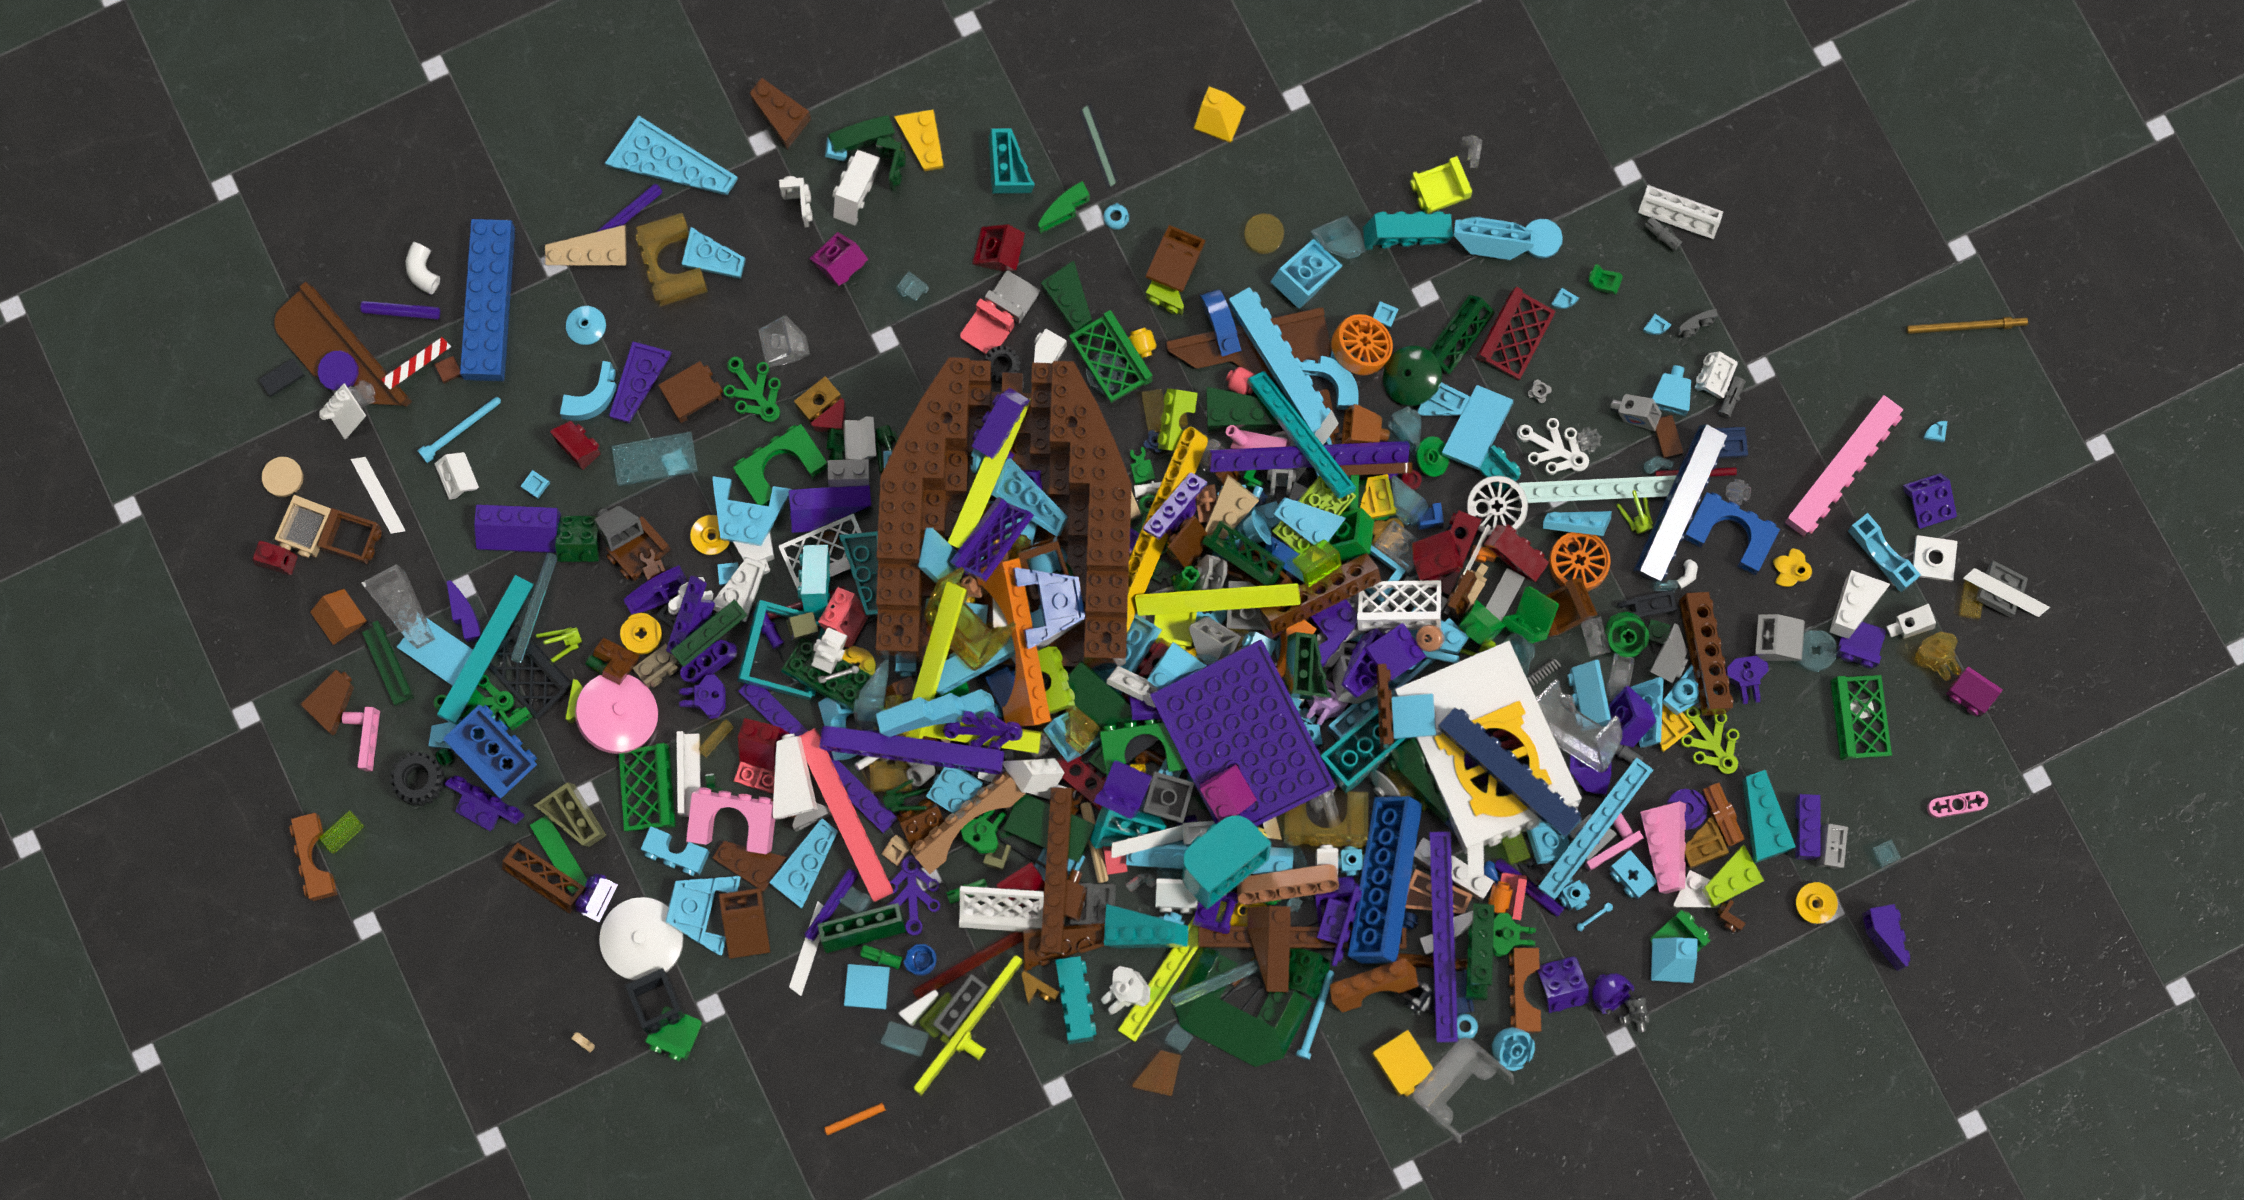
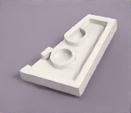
(742, 586)

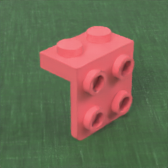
(987, 327)

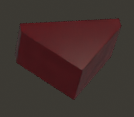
(831, 418)

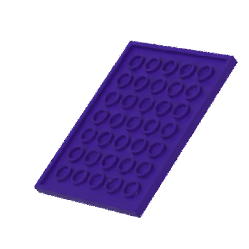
(1246, 718)

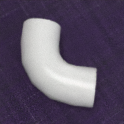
(417, 269)

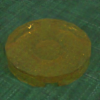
(1264, 233)

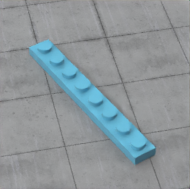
(1595, 828)

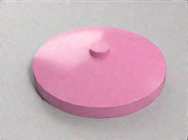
(616, 715)

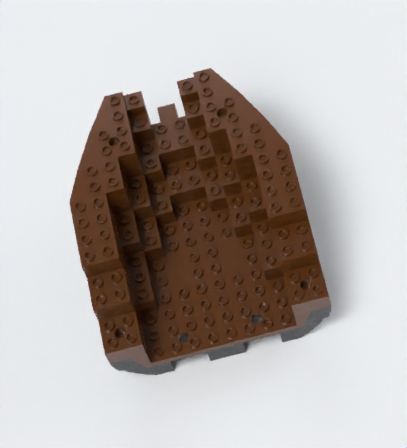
(1079, 472)

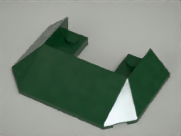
(1231, 1029)

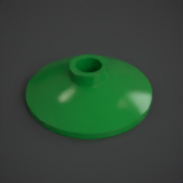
(1430, 457)

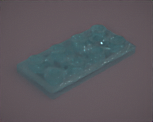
(654, 458)

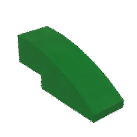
(1064, 207)

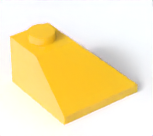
(1219, 115)

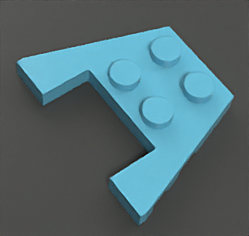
(746, 521)
(692, 905)

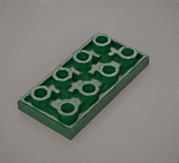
(839, 689)
(1098, 698)
(1031, 822)

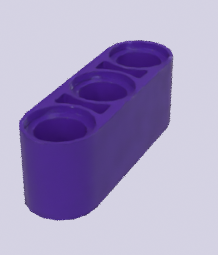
(718, 660)

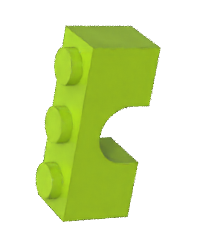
(1176, 403)
(1059, 694)

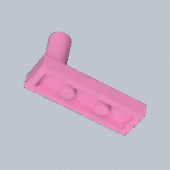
(1246, 439)
(370, 723)
(1629, 839)

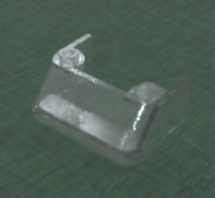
(1577, 732)
(1449, 1075)

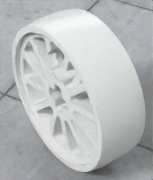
(1471, 504)

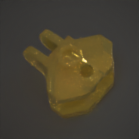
(1937, 653)

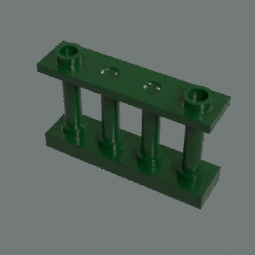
(1480, 952)

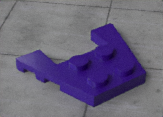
(1335, 625)

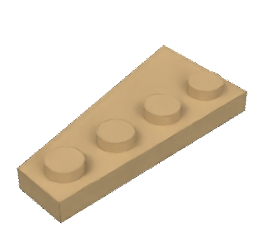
(597, 248)

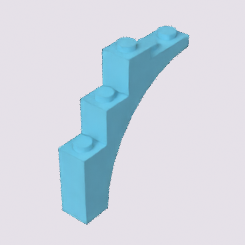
(942, 710)

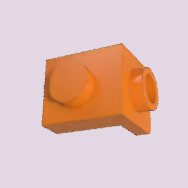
(1484, 554)

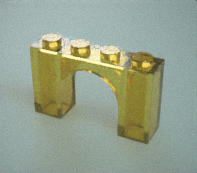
(654, 238)
(1351, 831)

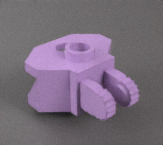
(1327, 708)

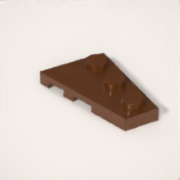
(751, 866)

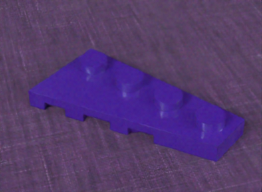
(638, 377)

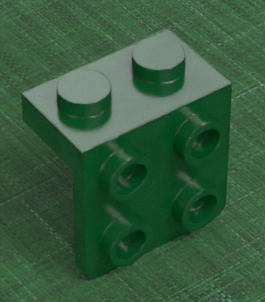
(892, 150)
(577, 539)
(1307, 971)

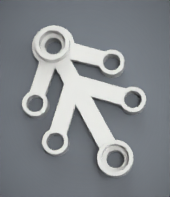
(1555, 448)

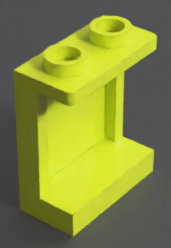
(1441, 186)
(1176, 628)

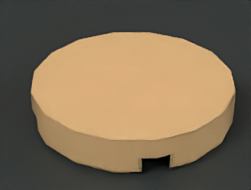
(282, 477)

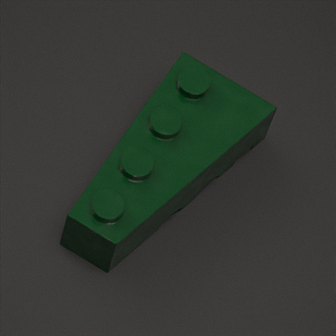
(1237, 409)

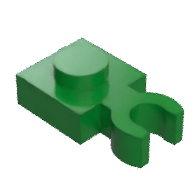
(1141, 470)

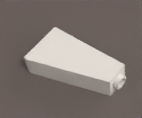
(792, 779)

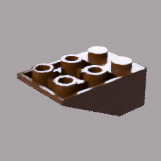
(1175, 258)
(1187, 545)
(745, 923)

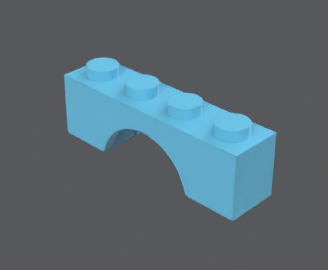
(1871, 539)

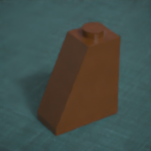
(330, 700)

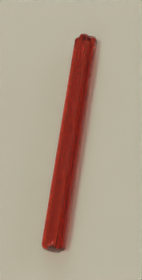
(968, 964)

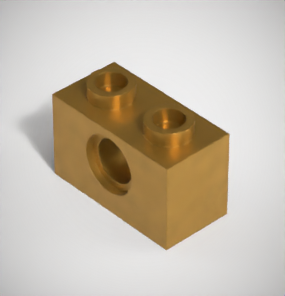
(822, 389)

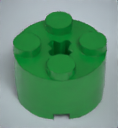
(1635, 641)

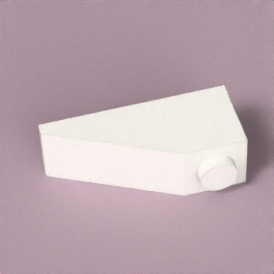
(1048, 347)

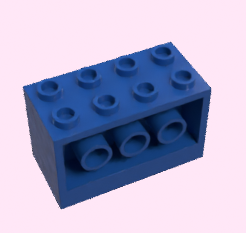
(488, 765)

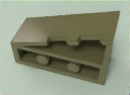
(572, 814)

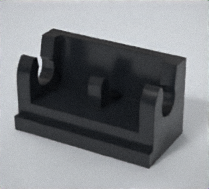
(1534, 871)

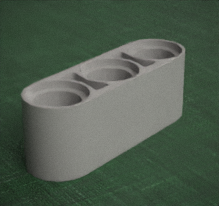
(1505, 593)

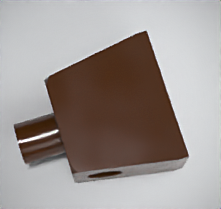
(1074, 896)

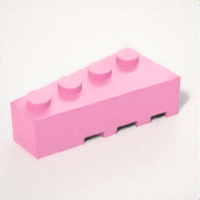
(1666, 841)

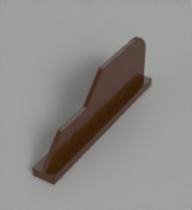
(315, 330)
(1302, 330)

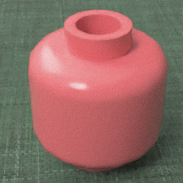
(1238, 381)

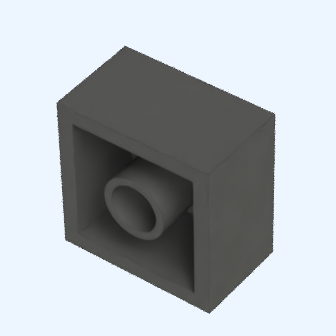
(1168, 797)

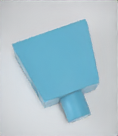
(1673, 392)

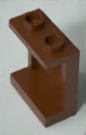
(690, 390)
(627, 554)
(1574, 607)

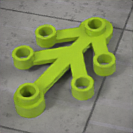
(1712, 743)

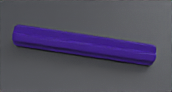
(633, 208)
(400, 310)
(1531, 889)
(831, 904)

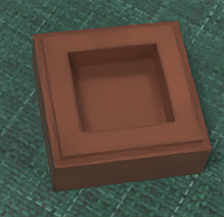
(448, 369)

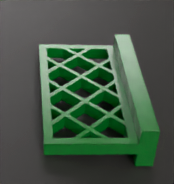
(1127, 351)
(1844, 716)
(664, 788)

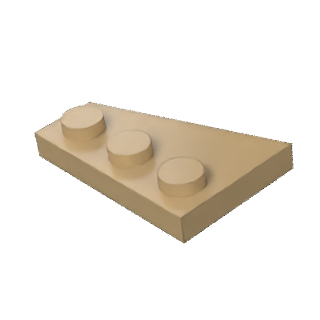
(1231, 506)

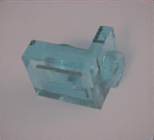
(1295, 903)

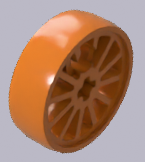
(1362, 344)
(1573, 538)

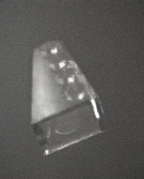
(398, 600)

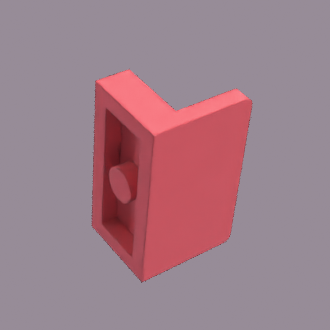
(1518, 884)

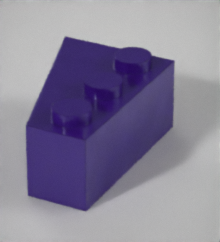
(999, 422)

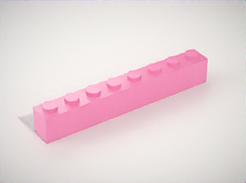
(1844, 465)

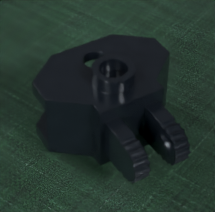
(1419, 998)

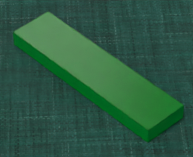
(558, 851)

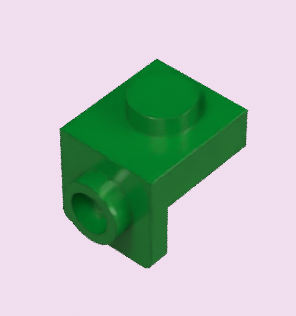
(1605, 280)
(1250, 481)

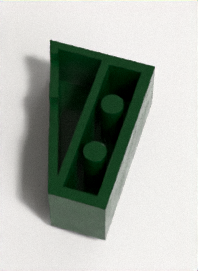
(1067, 297)
(1303, 668)

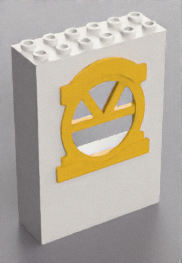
(1496, 696)

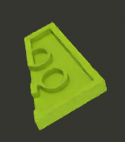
(1733, 878)

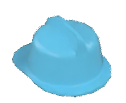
(1257, 528)

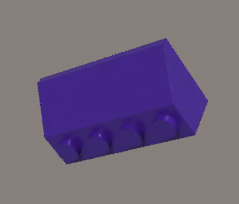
(516, 528)

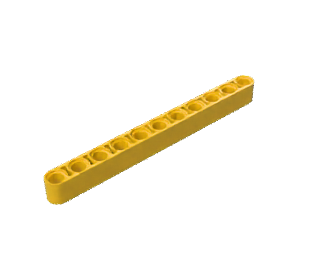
(1148, 548)

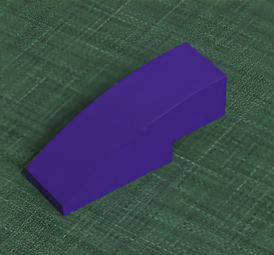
(656, 591)
(463, 613)

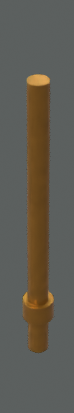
(2005, 323)

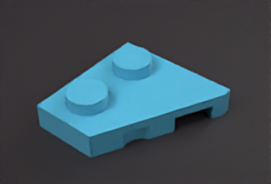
(1445, 403)

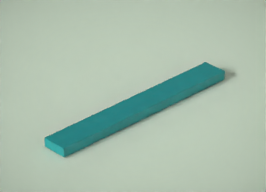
(1301, 435)
(485, 650)

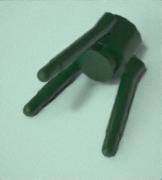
(885, 437)
(894, 799)

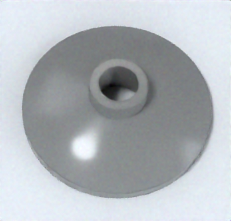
(1383, 785)

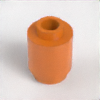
(1500, 896)

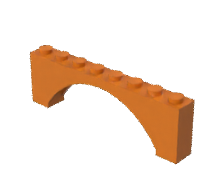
(1028, 698)

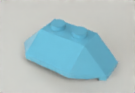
(1493, 237)

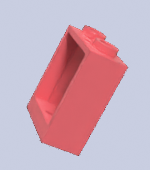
(846, 617)

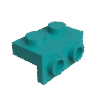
(1498, 465)

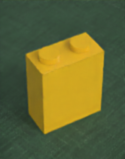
(1403, 1063)

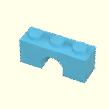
(835, 716)
(657, 846)

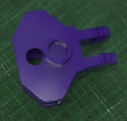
(1747, 678)
(704, 696)

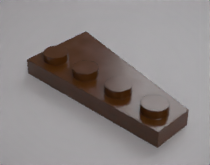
(1384, 713)
(1075, 939)

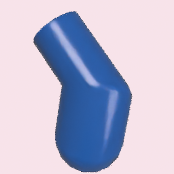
(1490, 872)

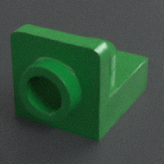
(518, 717)

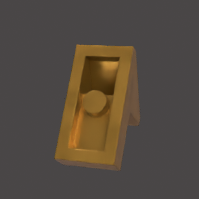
(1033, 985)

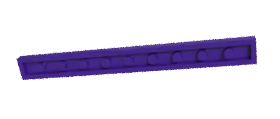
(1293, 458)
(857, 792)
(1443, 937)

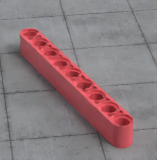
(845, 817)

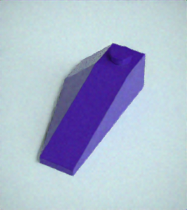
(822, 506)
(1361, 670)

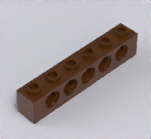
(1328, 591)
(1701, 663)

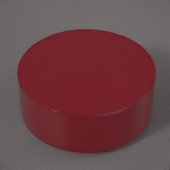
(1412, 479)

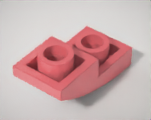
(755, 777)

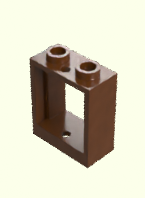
(330, 530)
(1038, 549)

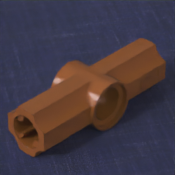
(1723, 814)

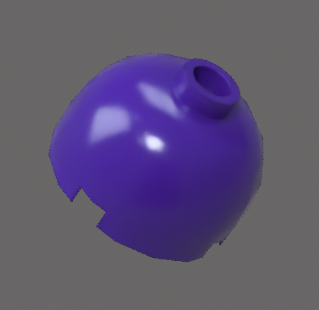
(1611, 991)

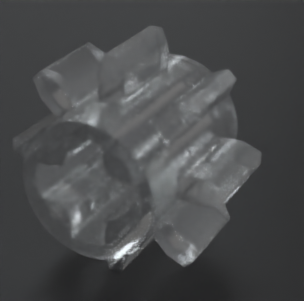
(1588, 439)
(1738, 491)

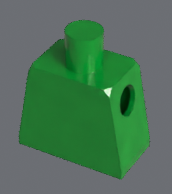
(1480, 624)

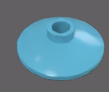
(585, 334)

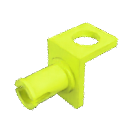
(967, 1045)

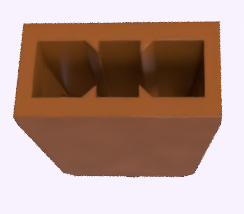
(1362, 426)

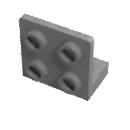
(1013, 296)

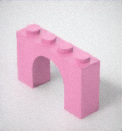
(757, 812)

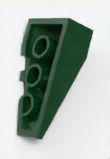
(1410, 766)

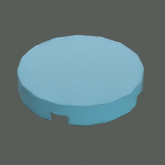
(1546, 240)

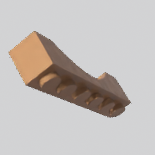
(933, 849)

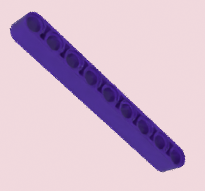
(911, 750)

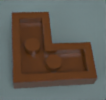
(1459, 600)
(619, 660)

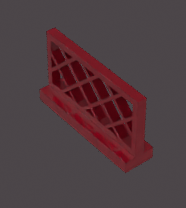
(1500, 325)

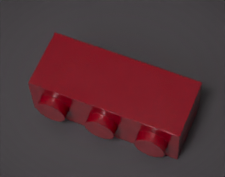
(1516, 552)

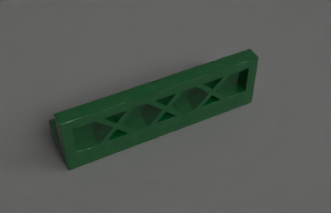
(1458, 329)
(1238, 557)
(708, 632)
(387, 664)

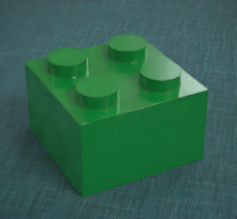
(1353, 535)

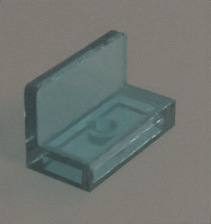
(905, 1039)

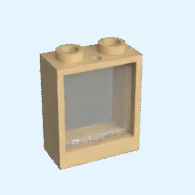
(302, 526)

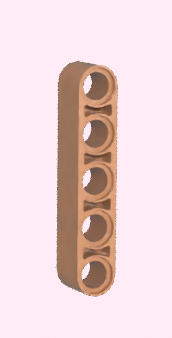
(1288, 884)

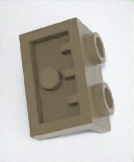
(656, 667)

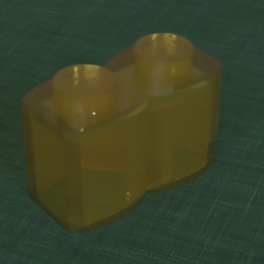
(888, 776)

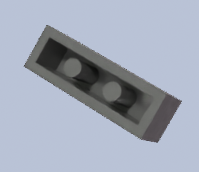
(960, 1006)

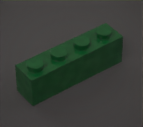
(861, 928)

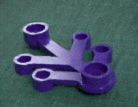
(1010, 731)
(913, 891)

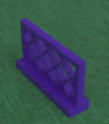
(985, 533)

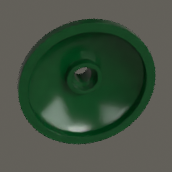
(1424, 377)

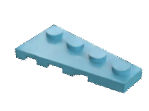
(1022, 492)

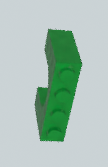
(794, 442)
(1116, 739)

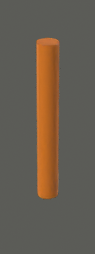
(855, 1119)

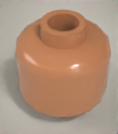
(1435, 633)

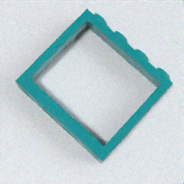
(761, 608)

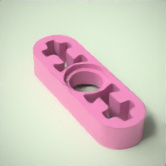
(1941, 802)

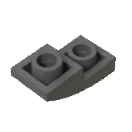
(1692, 325)

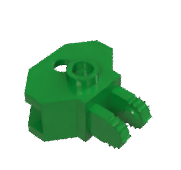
(985, 831)
(1509, 934)

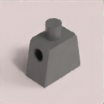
(618, 526)

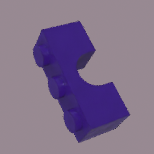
(1808, 838)

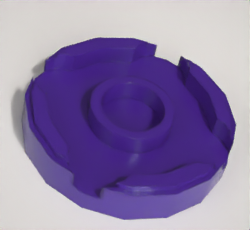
(337, 369)
(1695, 806)

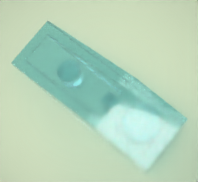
(873, 695)

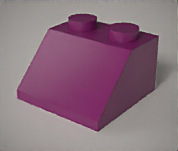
(839, 258)
(1973, 692)
(1228, 793)

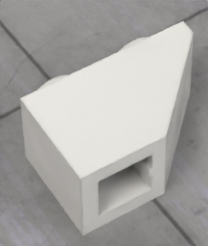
(1327, 855)

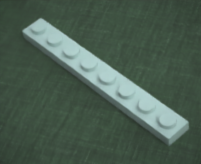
(1597, 489)

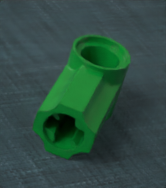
(1185, 580)

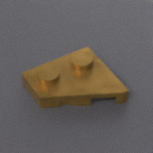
(1705, 845)

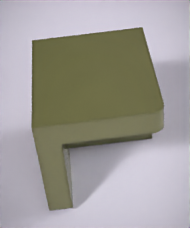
(802, 626)
(999, 858)

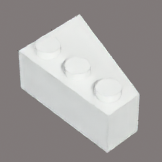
(854, 186)
(1855, 602)

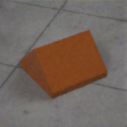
(337, 615)

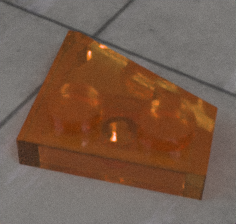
(1160, 1074)

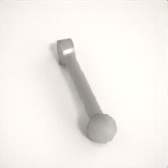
(854, 669)

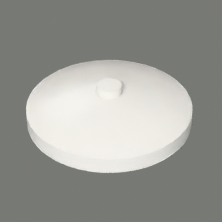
(638, 939)

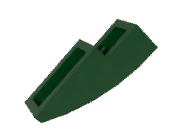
(861, 134)

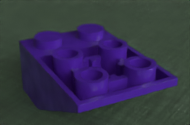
(1885, 932)

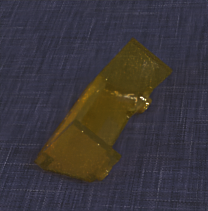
(971, 638)

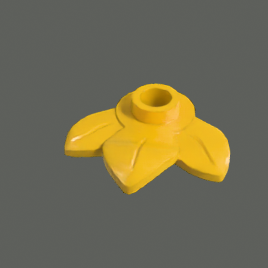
(1789, 566)

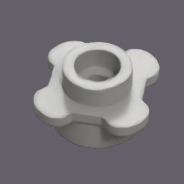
(1538, 385)

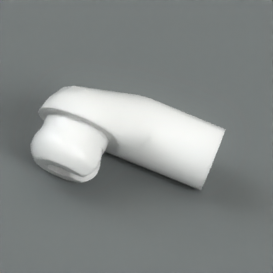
(1690, 573)

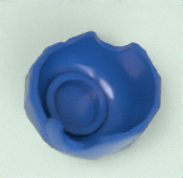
(920, 959)

